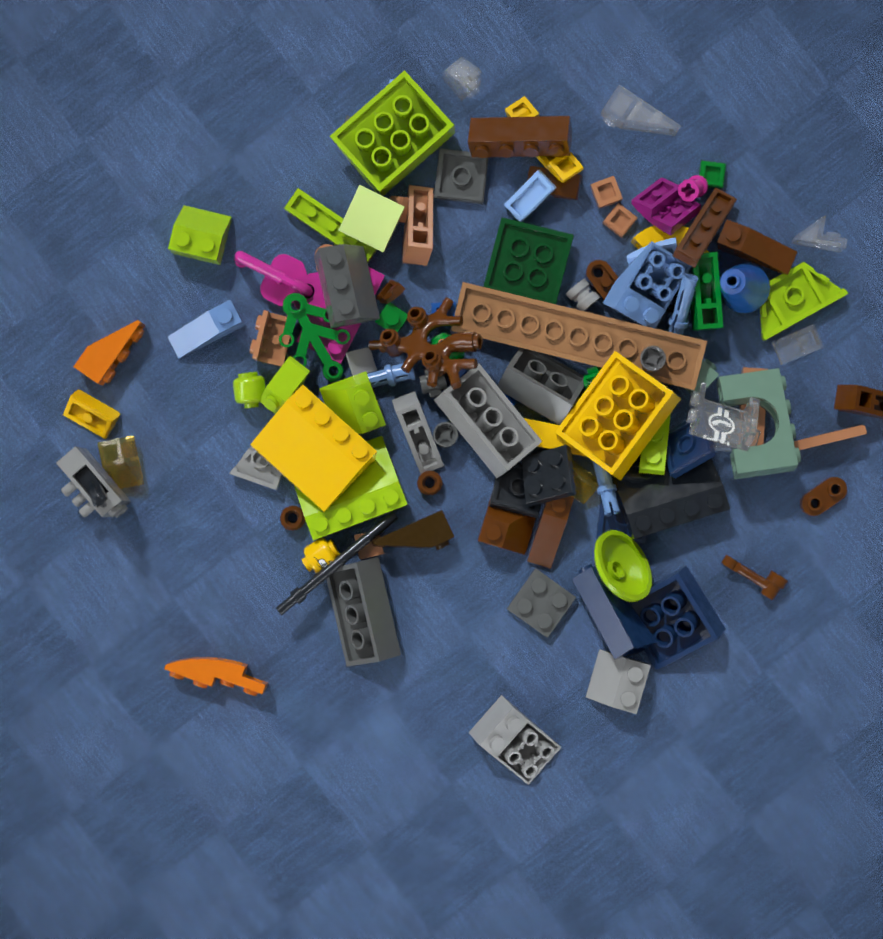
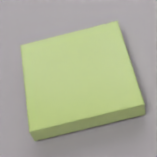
(371, 218)

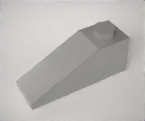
(417, 432)

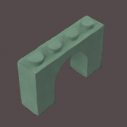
(780, 452)

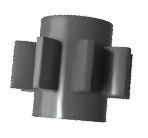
(434, 391)

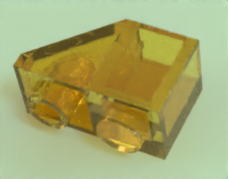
(121, 461)

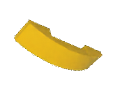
(561, 167)

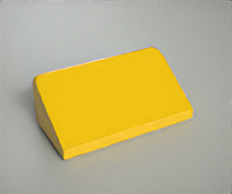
(91, 413)

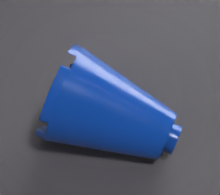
(744, 288)

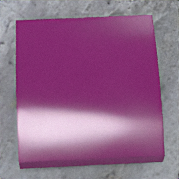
(664, 206)

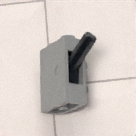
(93, 485)

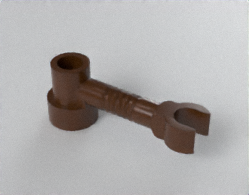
(770, 585)

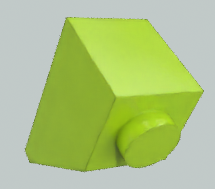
(284, 384)

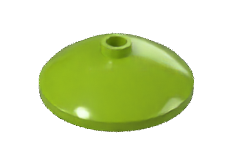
(622, 566)

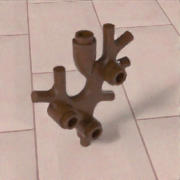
(435, 356)

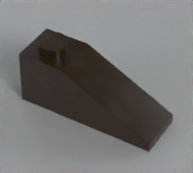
(421, 534)

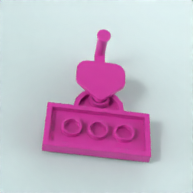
(289, 276)

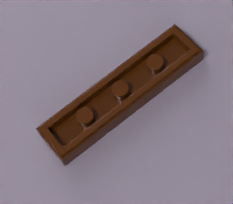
(704, 227)

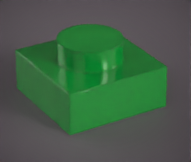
(392, 318)

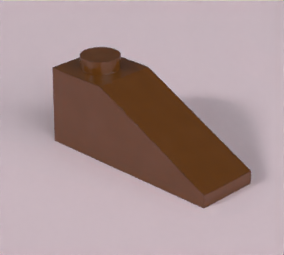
(755, 247)
(859, 400)
(550, 531)

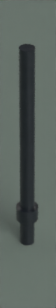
(298, 595)

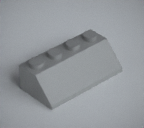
(488, 421)

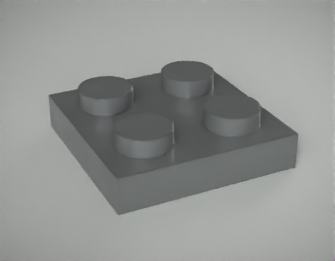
(541, 602)

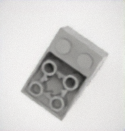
(514, 740)

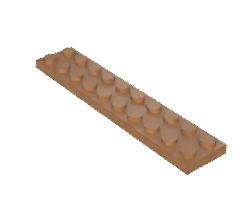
(575, 333)

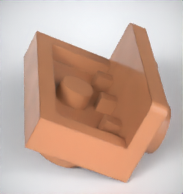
(267, 346)

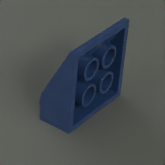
(677, 617)

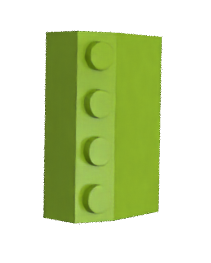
(393, 133)
(369, 496)

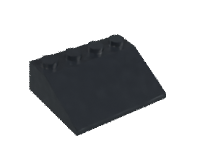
(671, 501)

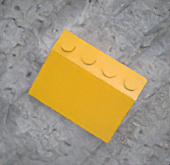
(618, 415)
(314, 448)

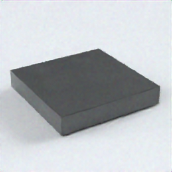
(460, 177)

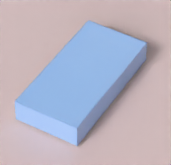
(530, 196)

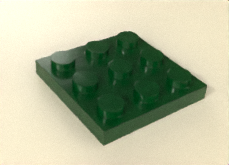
(528, 260)

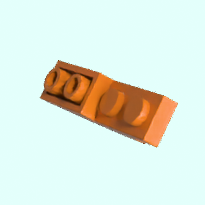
(207, 669)

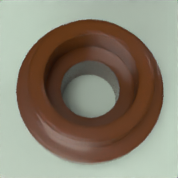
(421, 483)
(284, 518)

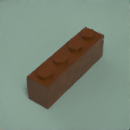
(520, 136)

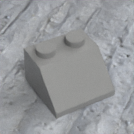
(618, 681)

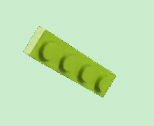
(322, 220)

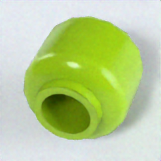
(249, 389)

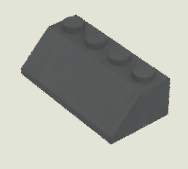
(363, 613)

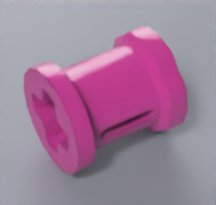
(692, 188)

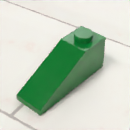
(706, 301)

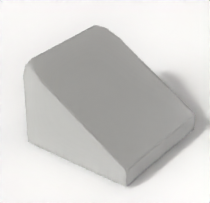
(361, 361)

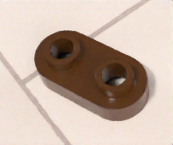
(604, 283)
(824, 496)

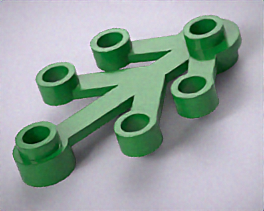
(311, 333)

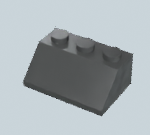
(346, 285)
(542, 384)

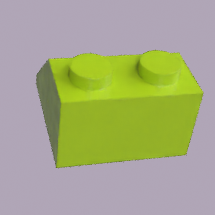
(200, 234)
(354, 403)

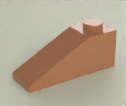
(418, 226)

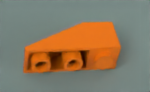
(104, 355)

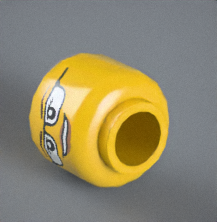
(319, 554)

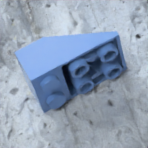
(647, 286)

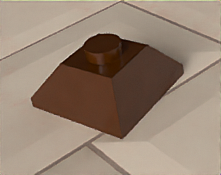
(506, 529)

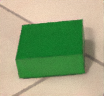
(713, 173)

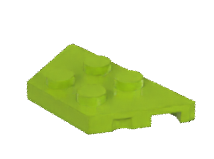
(795, 298)

